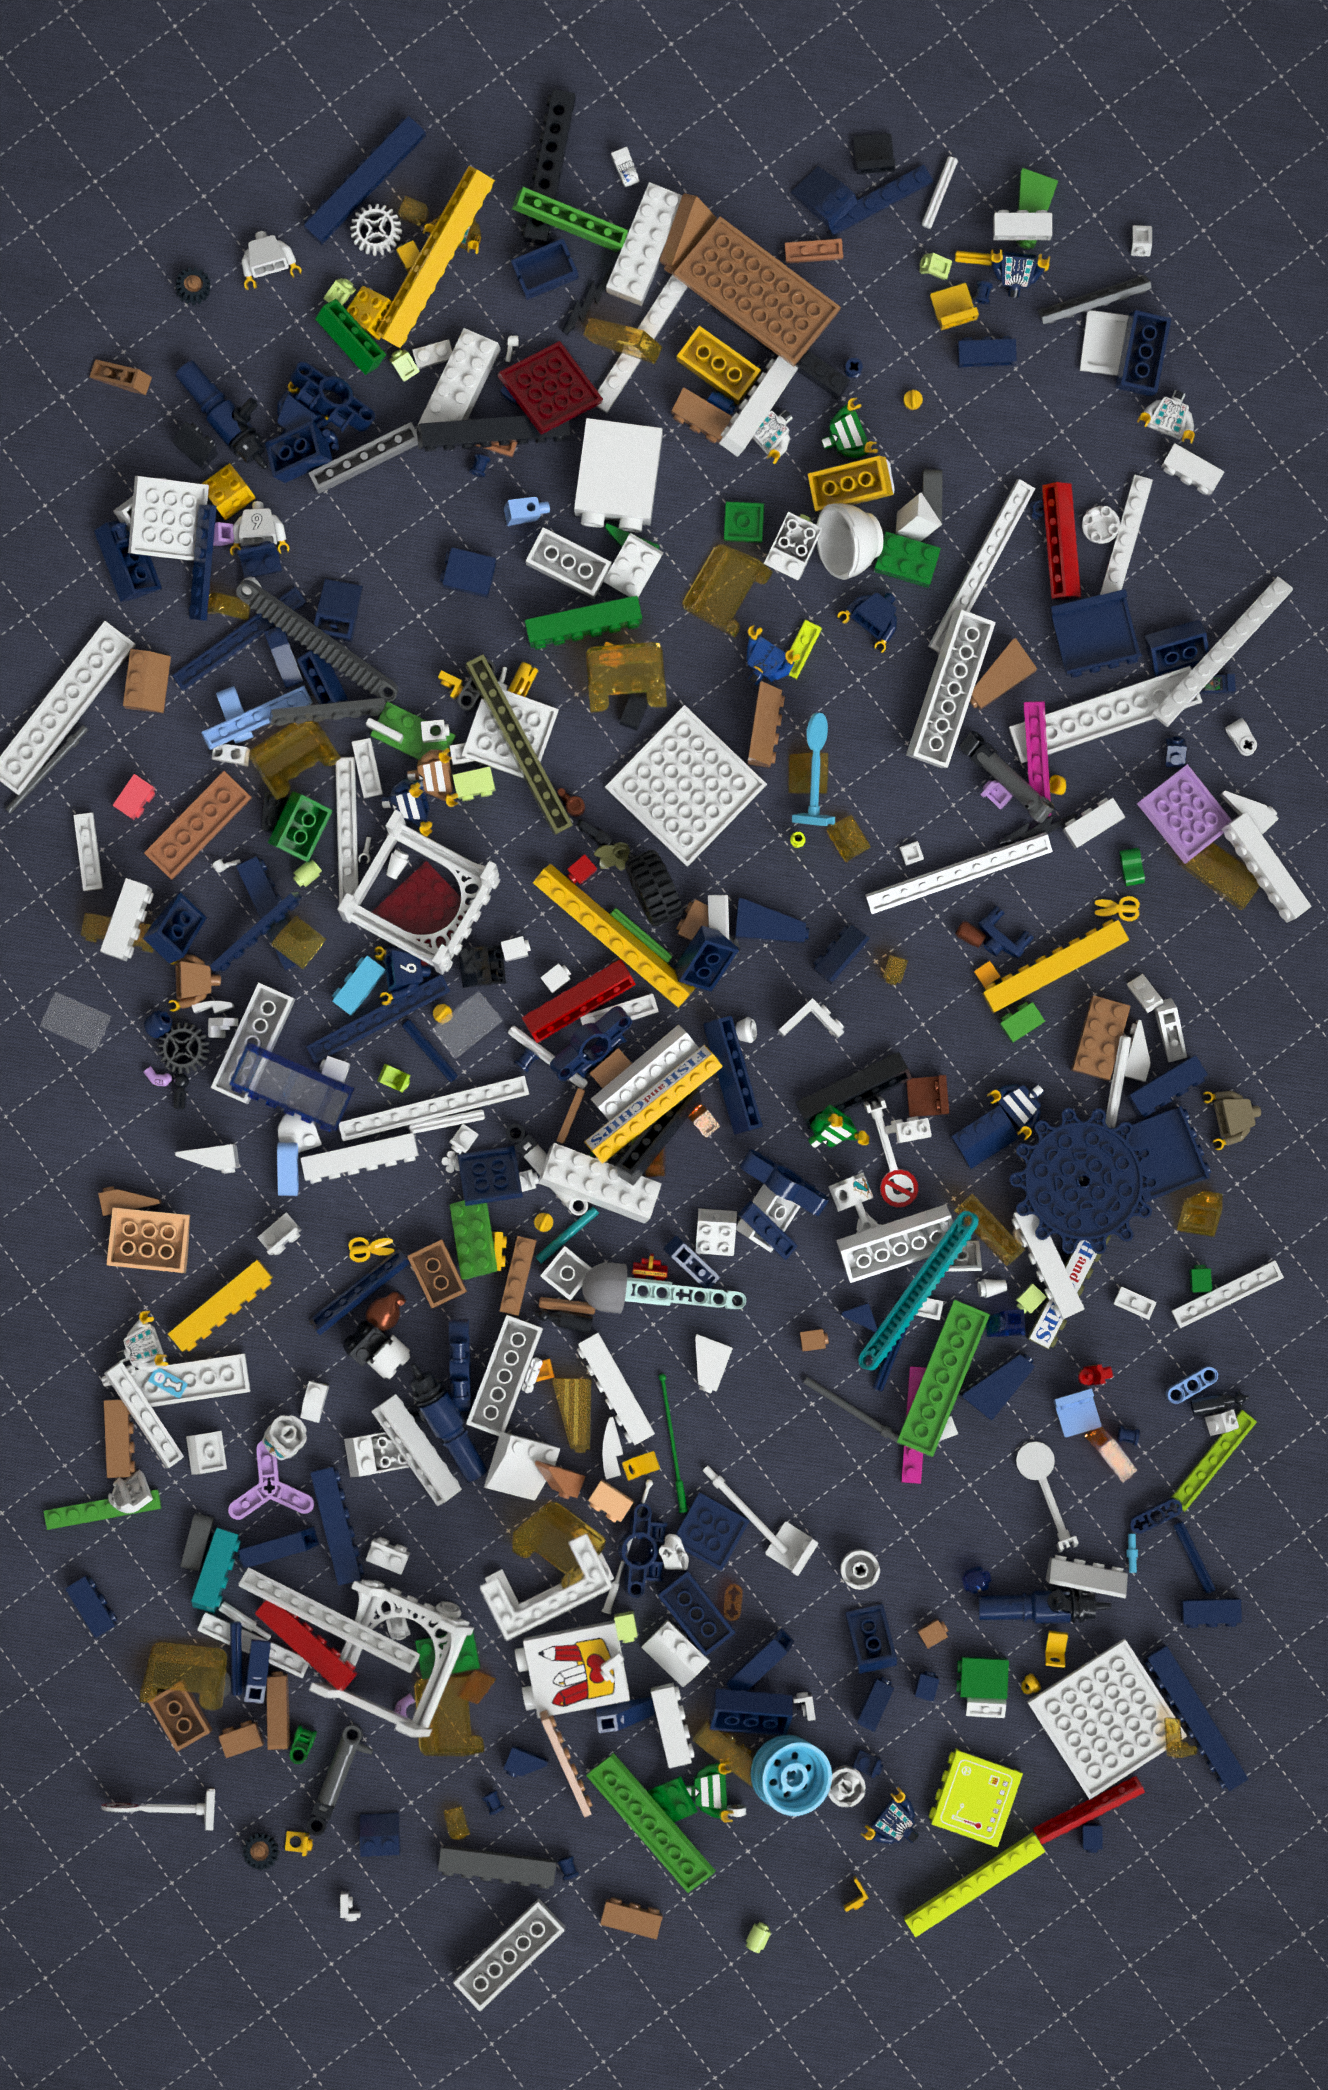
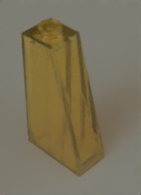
(623, 339)
(575, 1409)

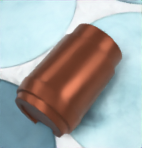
(970, 934)

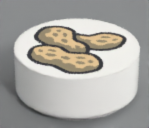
(739, 1810)

